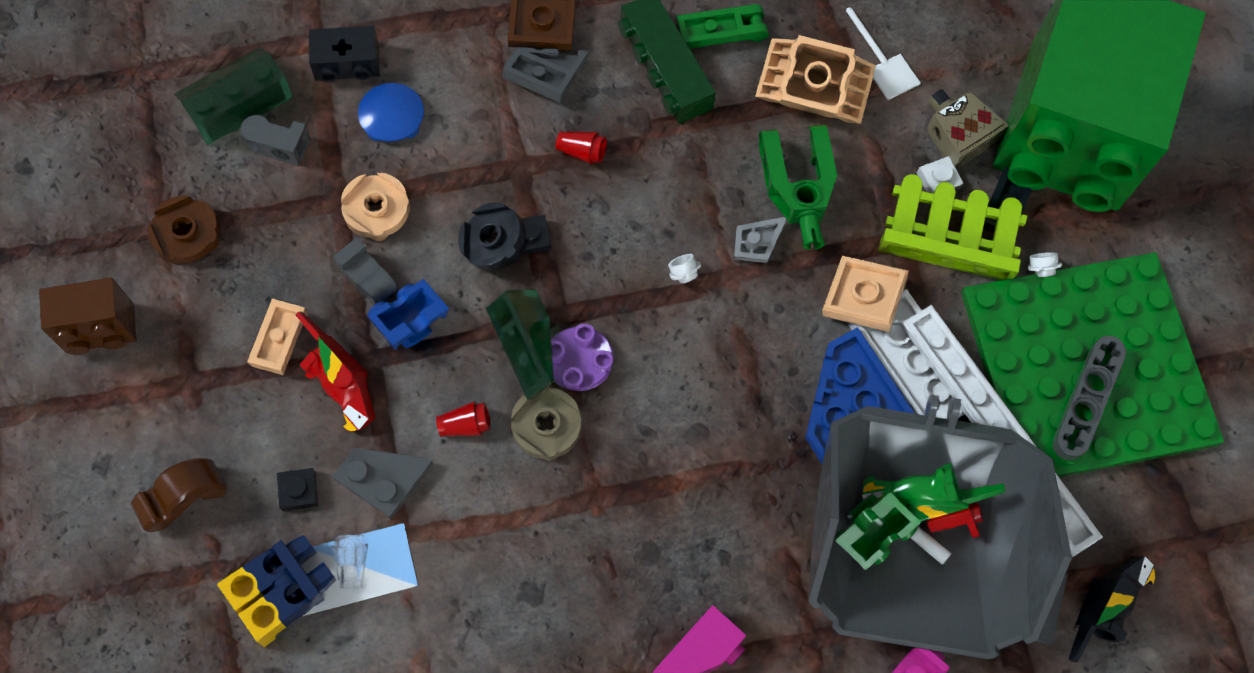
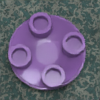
(581, 358)

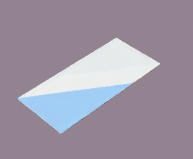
(386, 568)

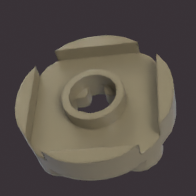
(547, 443)

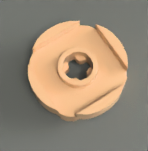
(380, 223)

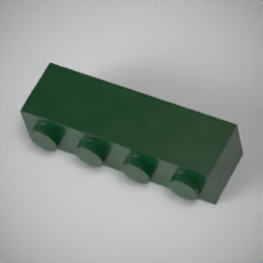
(667, 59)

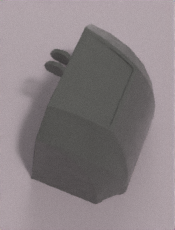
(991, 585)

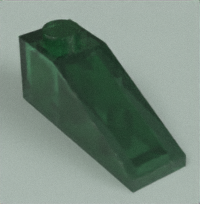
(526, 338)

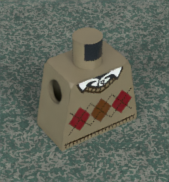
(963, 127)

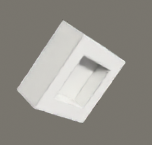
(939, 172)

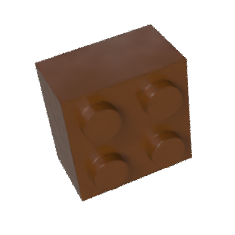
(87, 316)

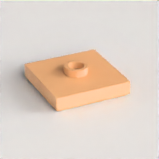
(865, 293)

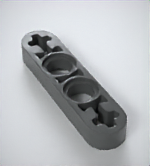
(1091, 398)

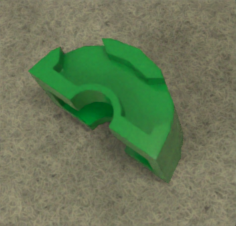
(874, 527)

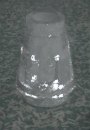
(350, 559)

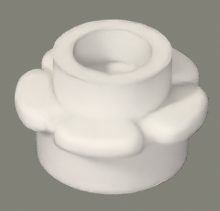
(1044, 264)
(684, 268)

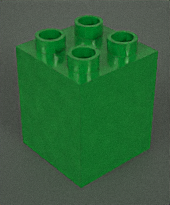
(1099, 98)

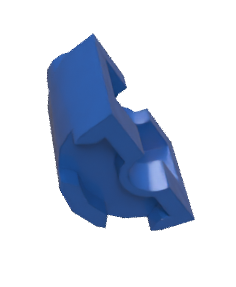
(409, 316)

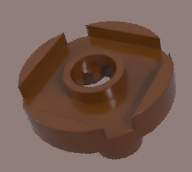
(189, 247)

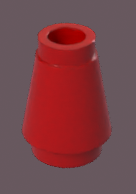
(582, 145)
(465, 421)

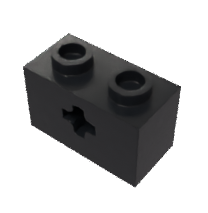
(344, 53)

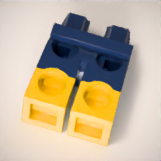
(276, 589)

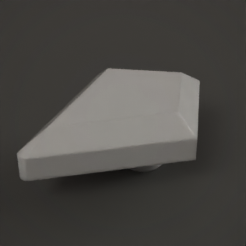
(757, 239)

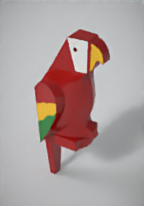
(339, 377)

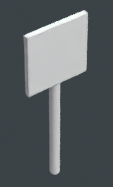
(891, 75)

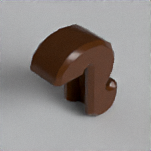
(175, 491)

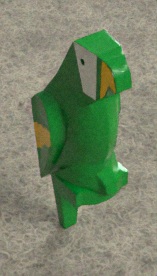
(931, 494)

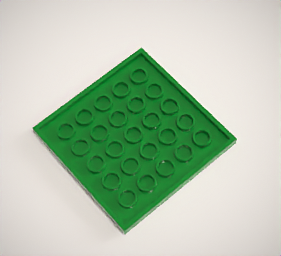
(1039, 333)

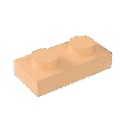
(276, 337)

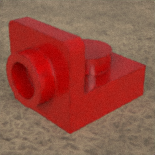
(968, 516)

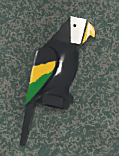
(1111, 602)

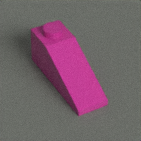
(705, 646)

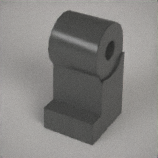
(275, 140)
(364, 272)

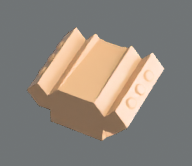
(816, 78)

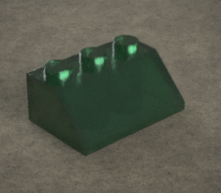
(233, 94)

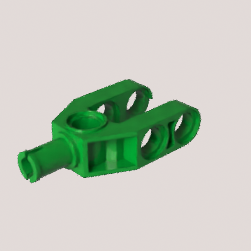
(787, 194)

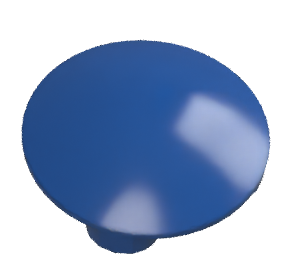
(391, 112)

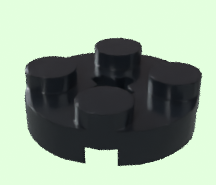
(506, 246)

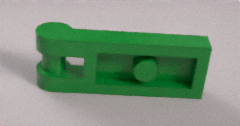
(722, 26)

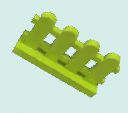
(965, 253)

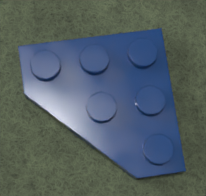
(848, 382)

